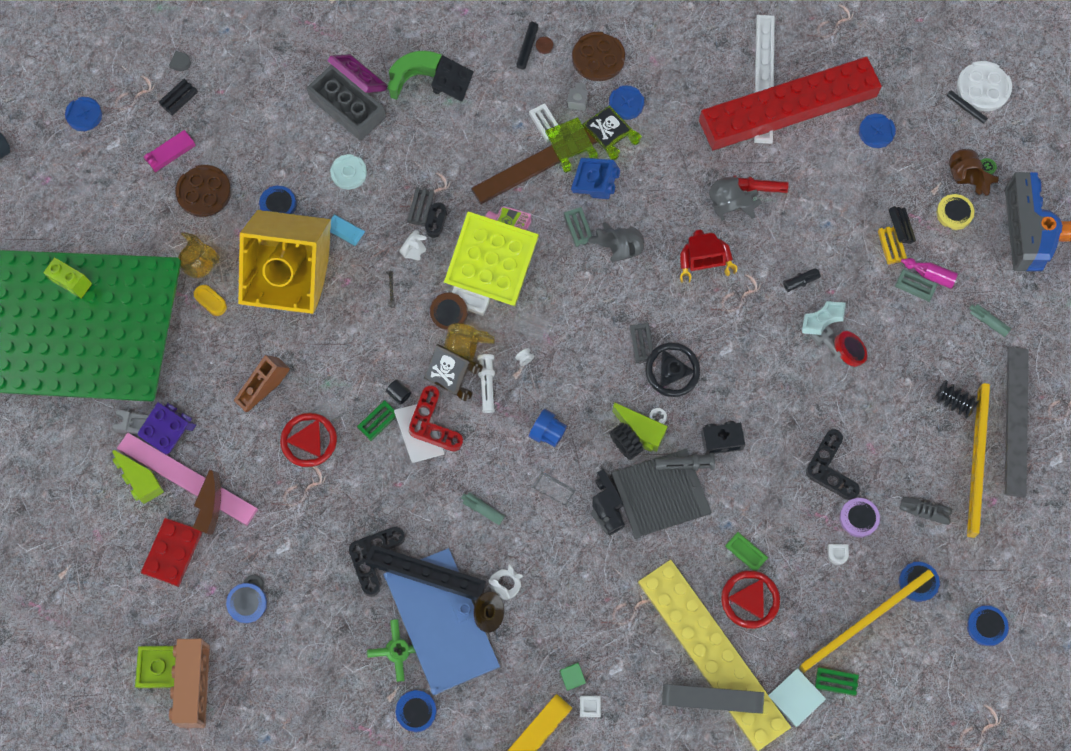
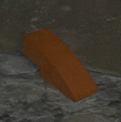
(208, 503)

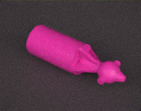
(932, 272)

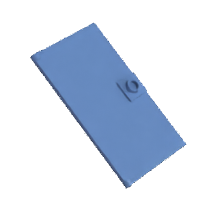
(442, 629)

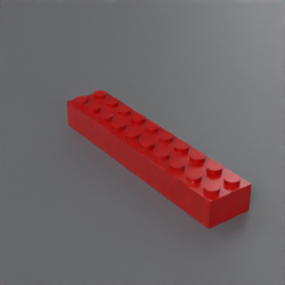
(789, 103)

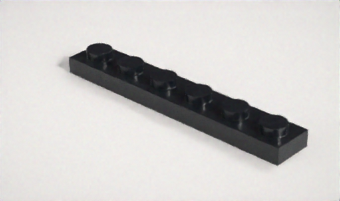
(425, 572)

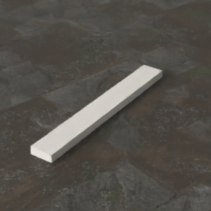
(764, 62)

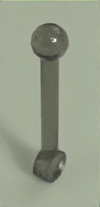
(392, 304)

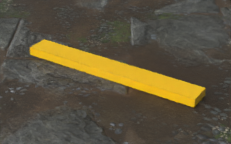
(978, 461)
(864, 622)

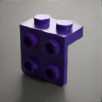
(165, 427)

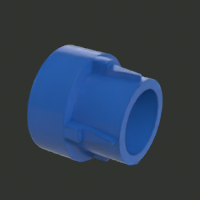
(547, 429)

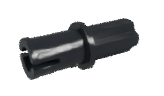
(801, 279)

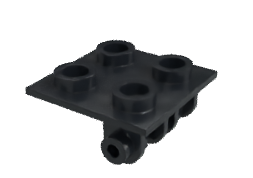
(451, 79)

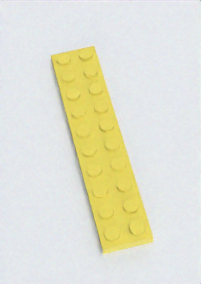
(711, 650)

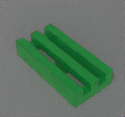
(371, 416)
(854, 684)

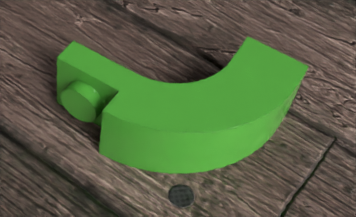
(410, 65)

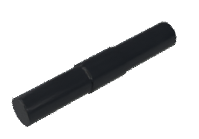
(967, 107)

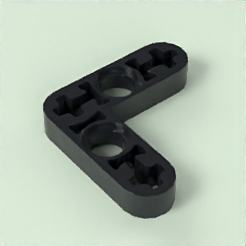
(825, 471)
(366, 543)

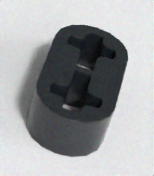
(431, 219)

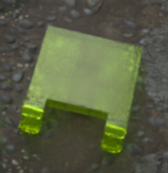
(570, 140)

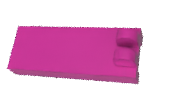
(169, 151)

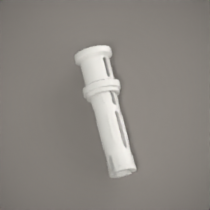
(486, 382)

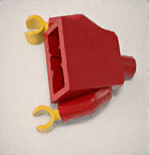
(705, 252)

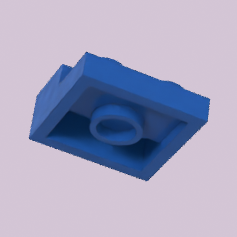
(596, 177)

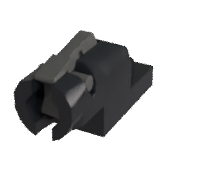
(606, 505)

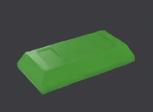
(746, 552)

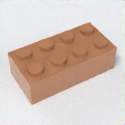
(190, 683)

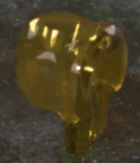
(196, 257)
(464, 339)

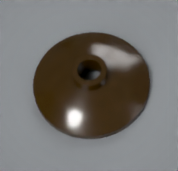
(488, 612)

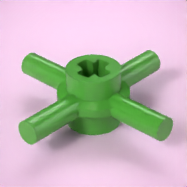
(389, 652)

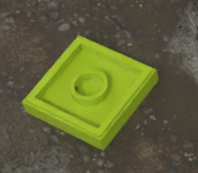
(154, 667)

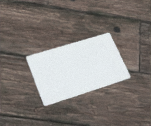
(417, 449)

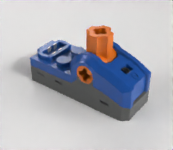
(1032, 230)

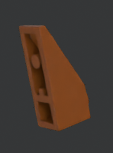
(261, 382)

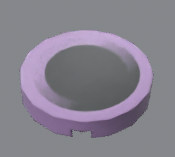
(859, 517)

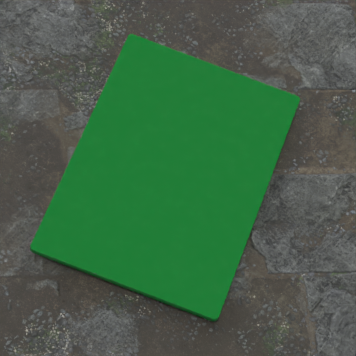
(89, 345)

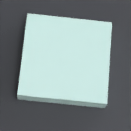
(796, 697)

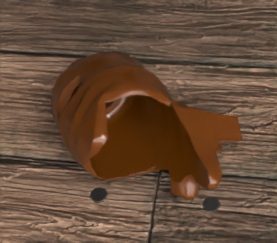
(968, 169)

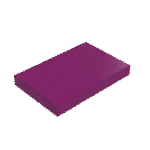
(357, 73)

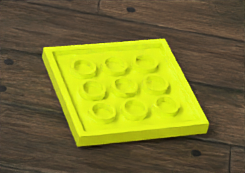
(491, 258)

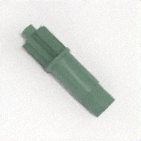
(990, 320)
(484, 509)

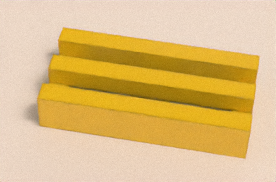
(881, 232)

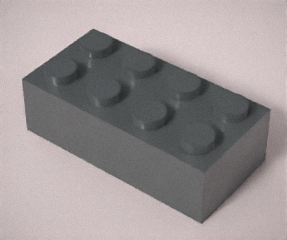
(346, 102)

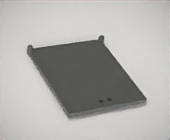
(660, 497)

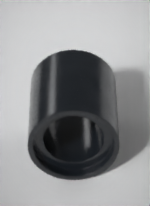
(398, 391)

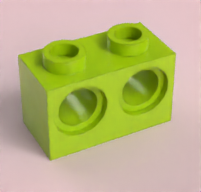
(67, 278)

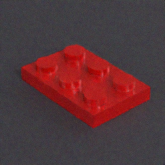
(171, 552)

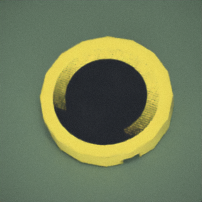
(955, 211)

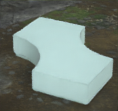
(816, 322)

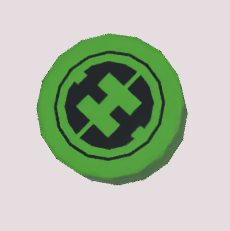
(989, 165)

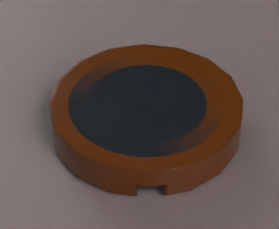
(448, 309)

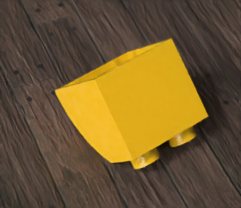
(283, 261)

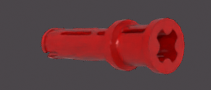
(750, 184)

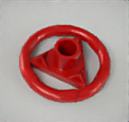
(308, 439)
(750, 599)

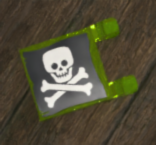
(609, 129)

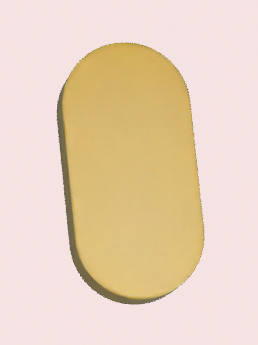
(210, 300)

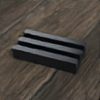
(176, 94)
(902, 225)

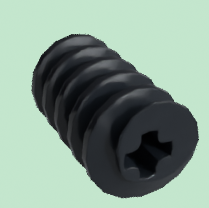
(956, 399)

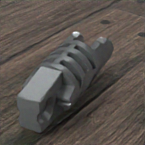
(926, 510)

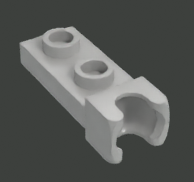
(131, 422)

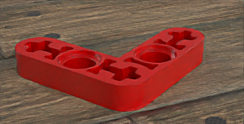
(427, 427)

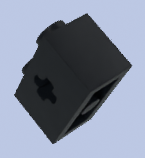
(714, 444)

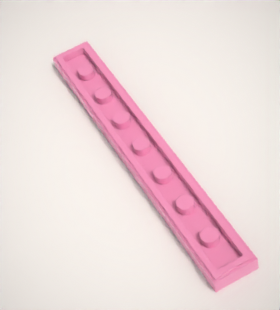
(183, 476)

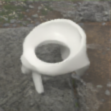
(413, 246)
(499, 589)

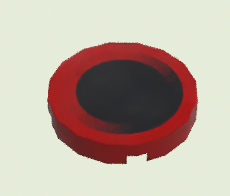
(851, 348)

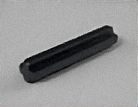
(527, 45)

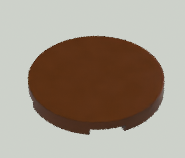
(598, 56)
(203, 191)

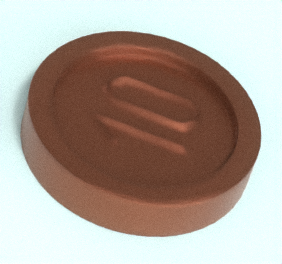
(544, 45)

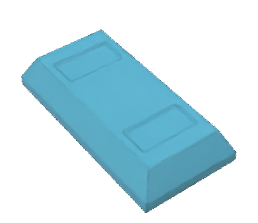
(346, 230)

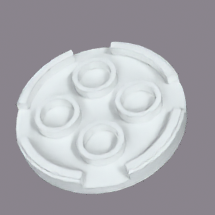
(984, 86)

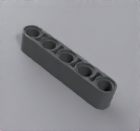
(713, 698)

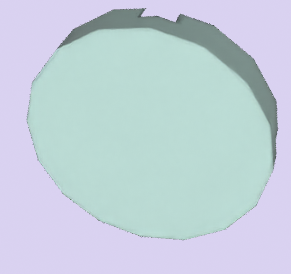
(348, 172)

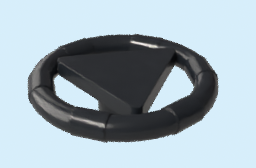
(672, 369)

